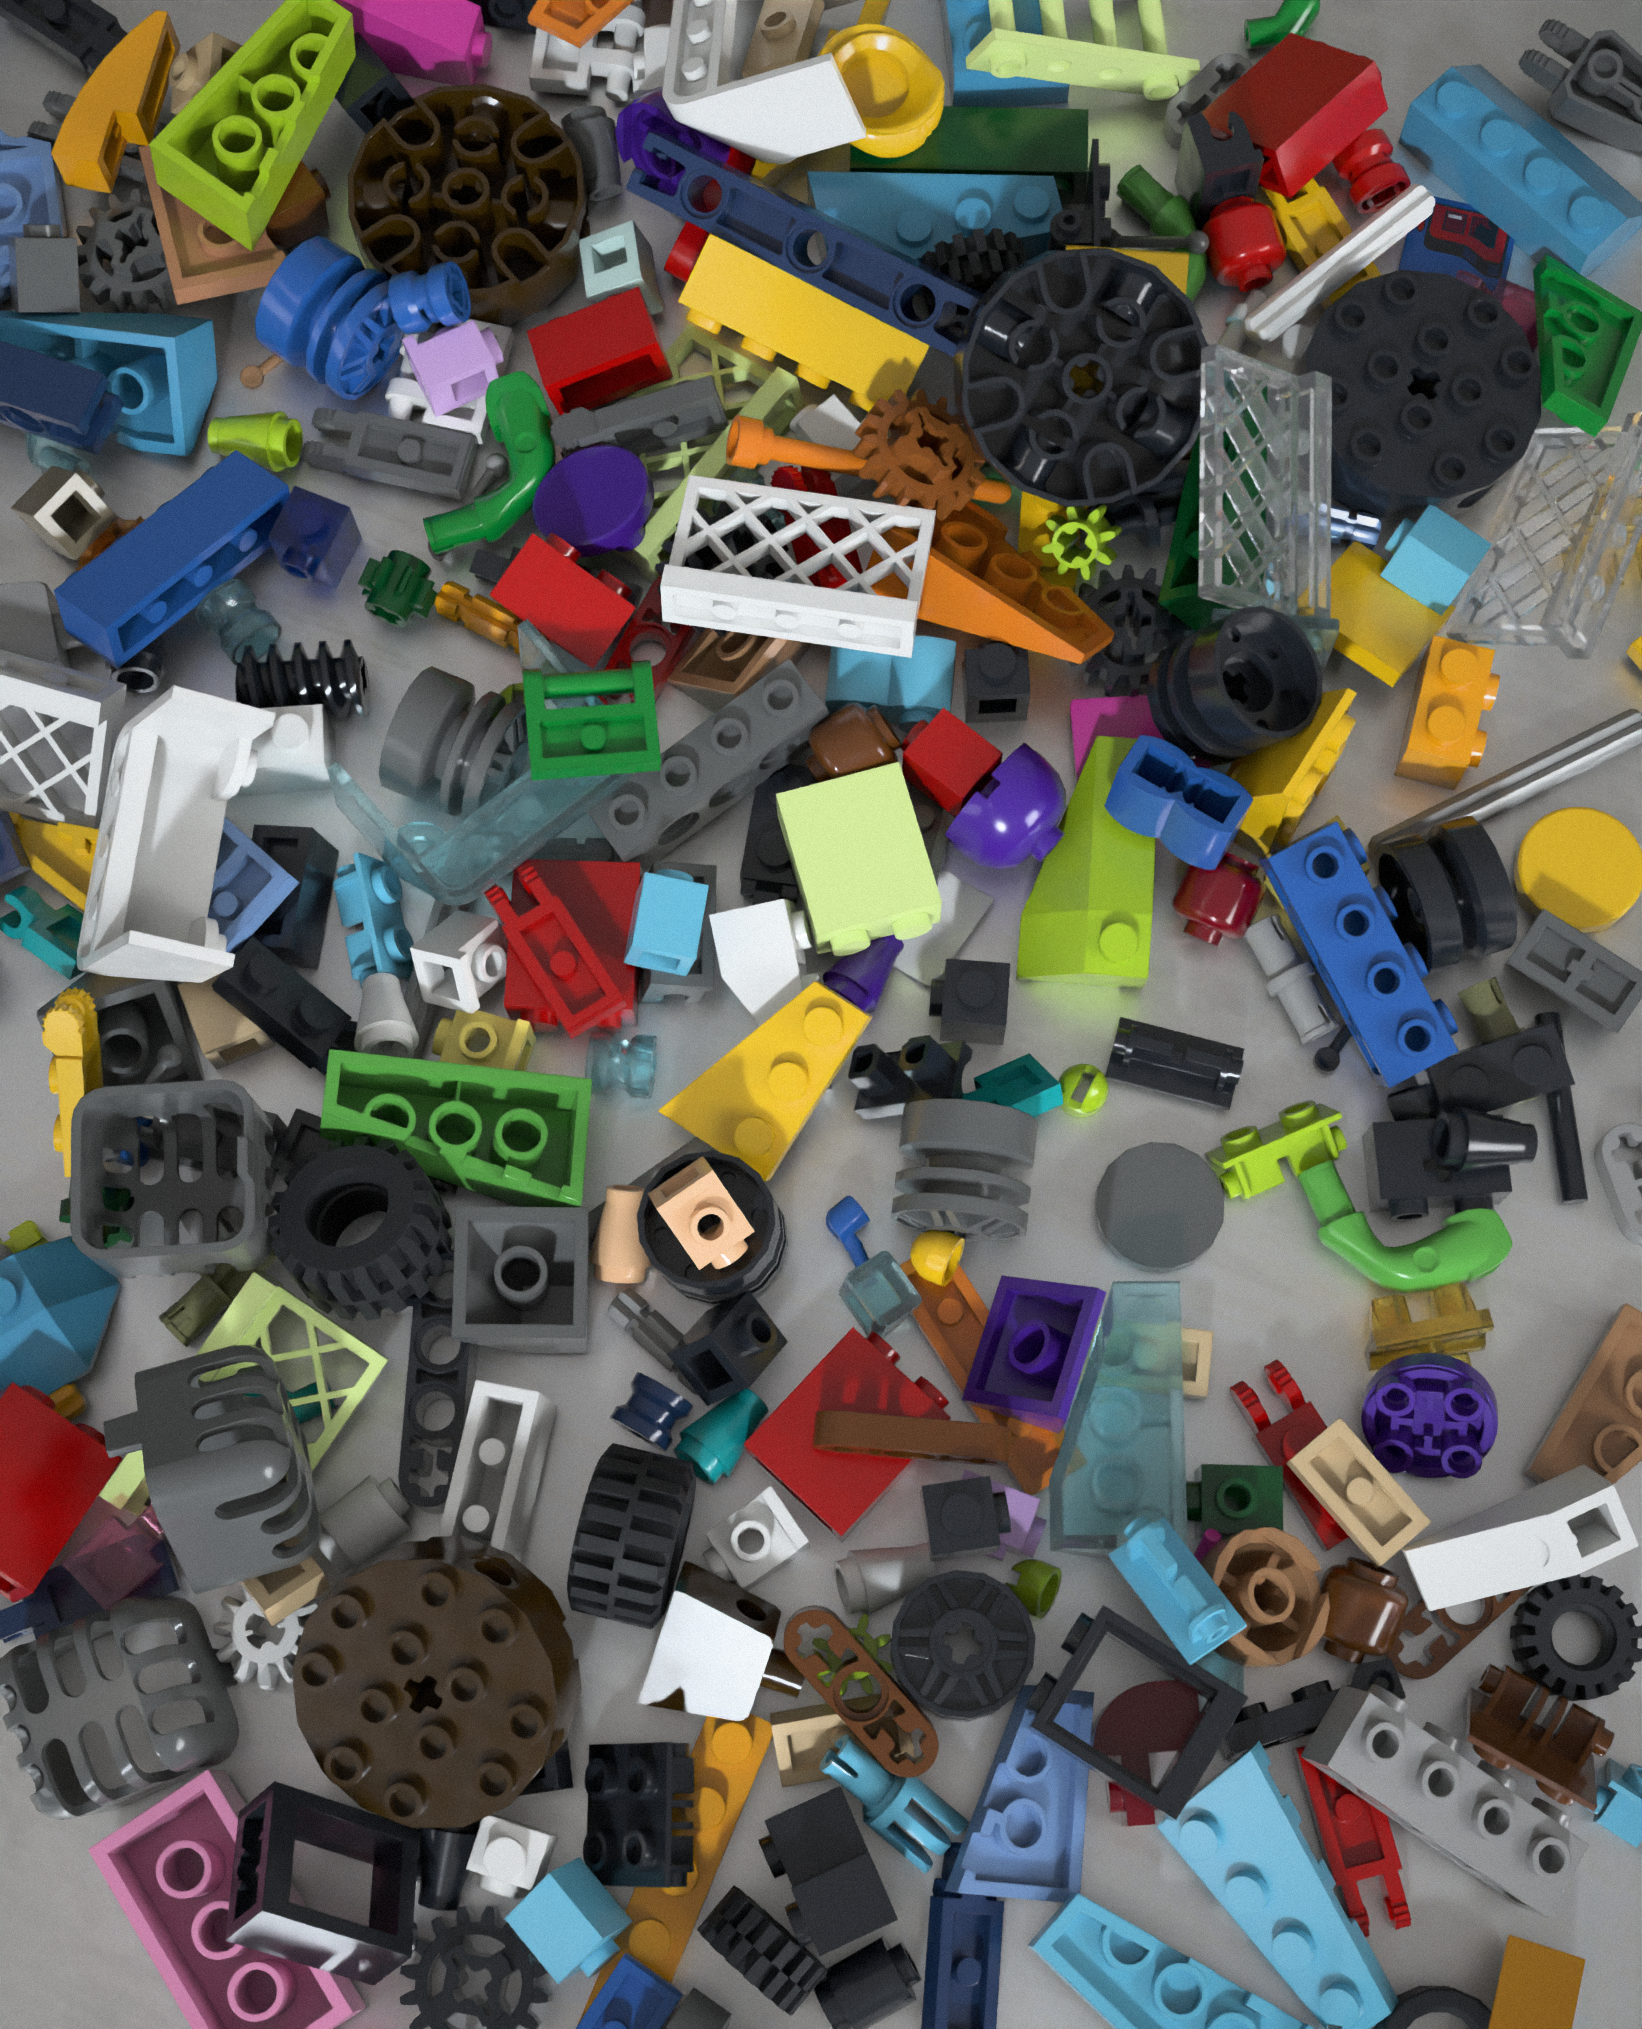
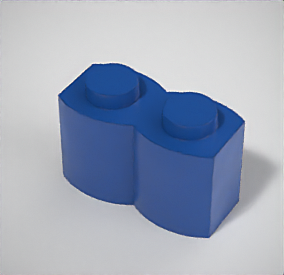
(1171, 799)

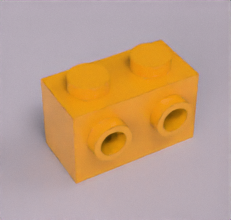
(1446, 712)

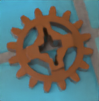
(918, 454)

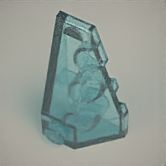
(1125, 1427)

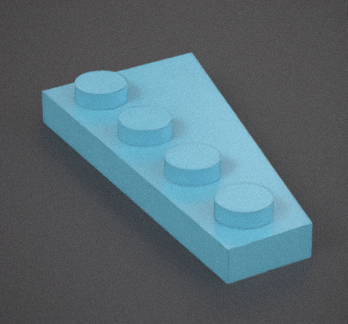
(1262, 1871)
(1141, 1980)

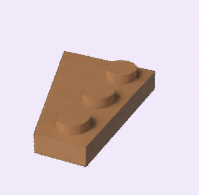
(1602, 1412)

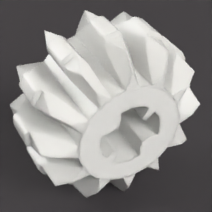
(246, 1643)

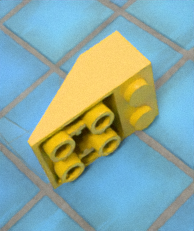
(1290, 774)

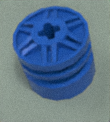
(330, 318)

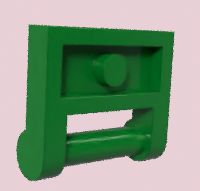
(591, 737)

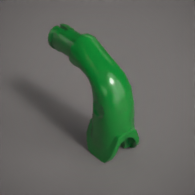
(523, 423)

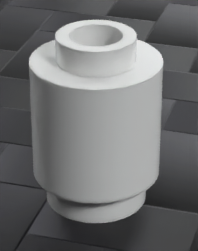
(363, 1523)

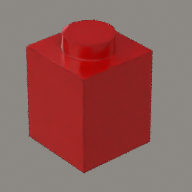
(948, 760)

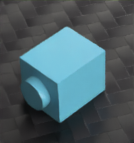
(1433, 558)
(666, 922)
(570, 1922)

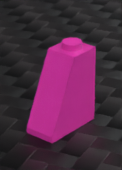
(425, 37)

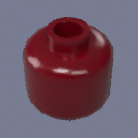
(1219, 899)

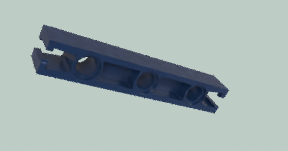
(779, 230)
(55, 399)

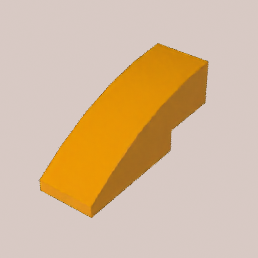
(117, 105)

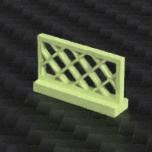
(774, 403)
(245, 1324)

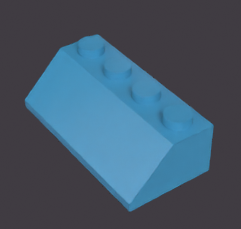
(1519, 170)

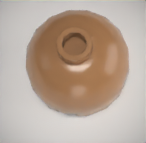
(1274, 1591)

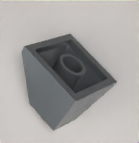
(134, 1023)
(521, 1278)

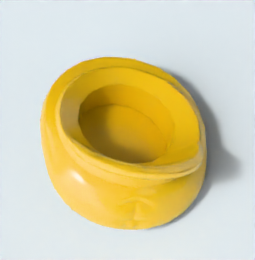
(891, 86)

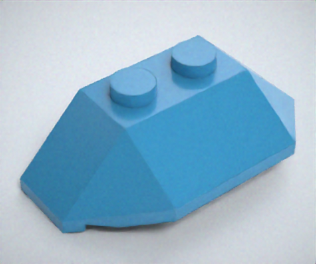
(52, 1315)

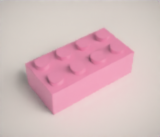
(175, 1887)

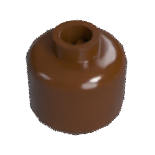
(851, 742)
(1363, 1609)

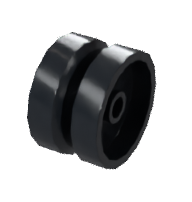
(1448, 892)

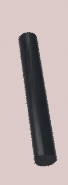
(1565, 1133)

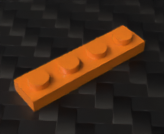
(953, 1326)

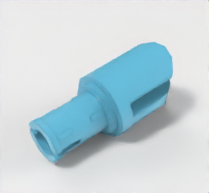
(889, 1800)

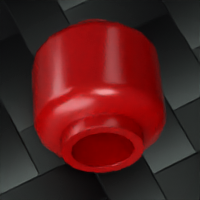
(1244, 244)

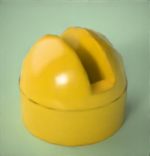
(937, 1255)

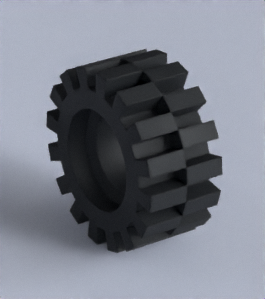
(974, 262)
(1617, 1630)
(762, 1950)

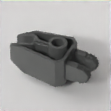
(1598, 90)

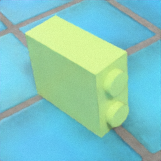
(859, 860)

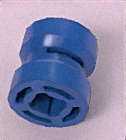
(429, 298)

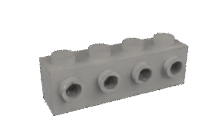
(1445, 1798)

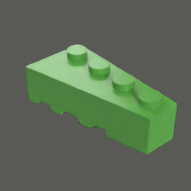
(467, 1124)

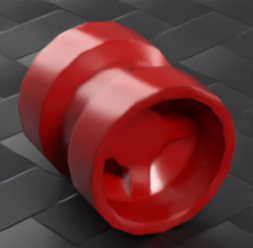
(1371, 171)

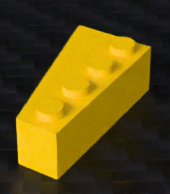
(800, 323)

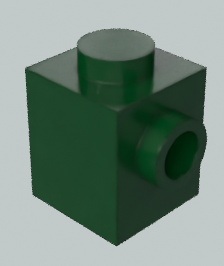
(1235, 1498)

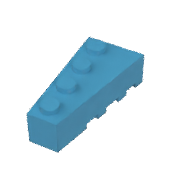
(923, 208)

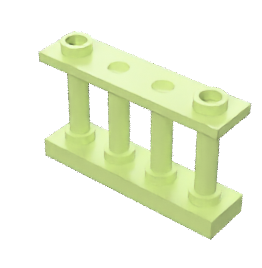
(1080, 63)

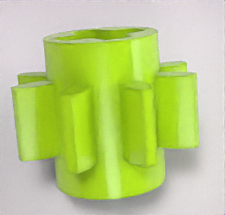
(1065, 538)
(870, 1643)

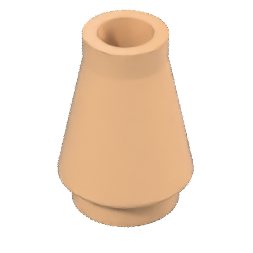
(616, 1245)

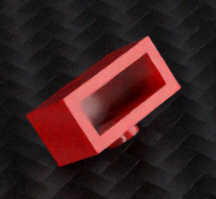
(599, 352)
(564, 599)

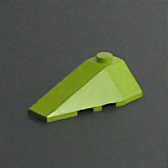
(1094, 891)

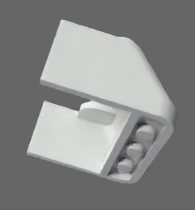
(763, 115)
(164, 837)

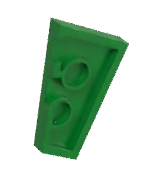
(1582, 344)

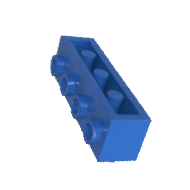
(172, 559)
(1360, 954)

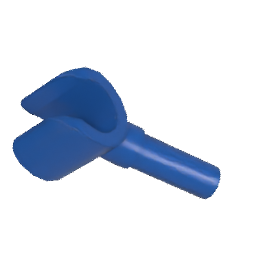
(844, 1222)

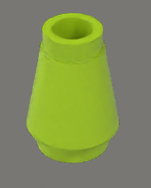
(265, 438)

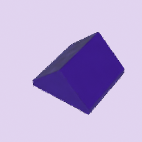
(1034, 1350)

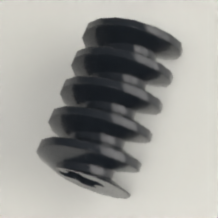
(304, 679)

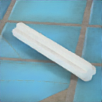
(1338, 265)

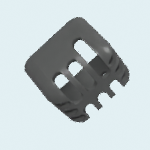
(109, 1121)
(218, 1463)
(53, 1721)

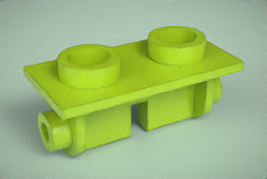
(1254, 1153)

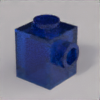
(315, 537)

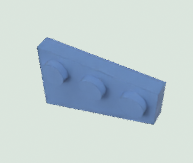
(1029, 1813)

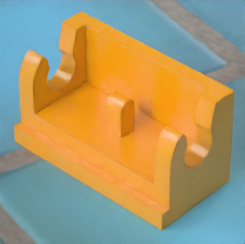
(1536, 1987)

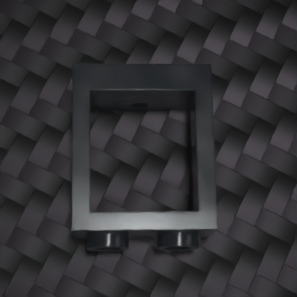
(1198, 1746)
(261, 1884)

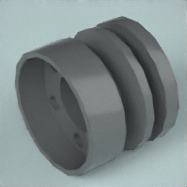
(453, 744)
(965, 1157)

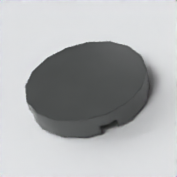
(1159, 1207)

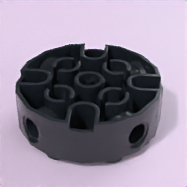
(1143, 367)
(1425, 393)

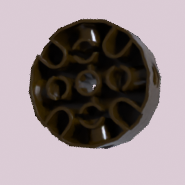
(475, 184)
(436, 1681)

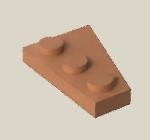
(200, 255)

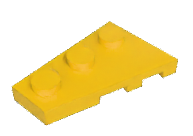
(772, 1080)

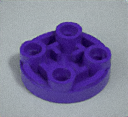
(595, 500)
(1429, 1416)

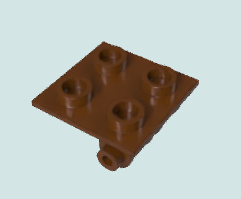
(1506, 1738)

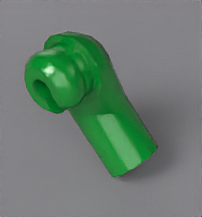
(1291, 17)

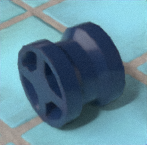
(651, 1412)

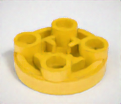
(1579, 868)

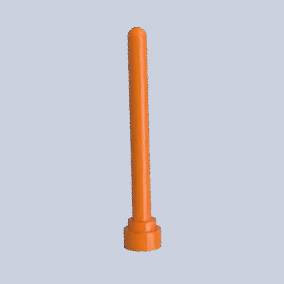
(754, 444)

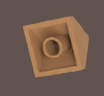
(728, 665)

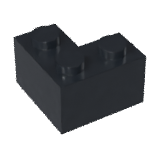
(829, 1872)

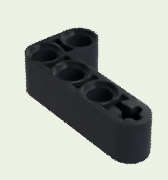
(426, 1384)

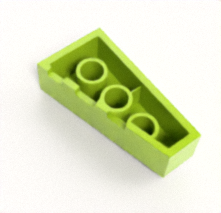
(255, 118)

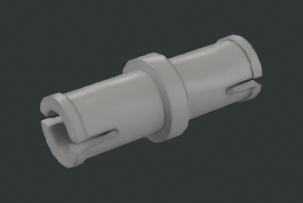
(1290, 979)

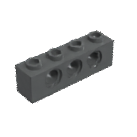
(712, 767)

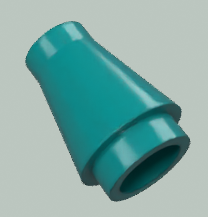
(719, 1435)

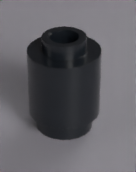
(868, 1985)

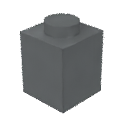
(43, 270)

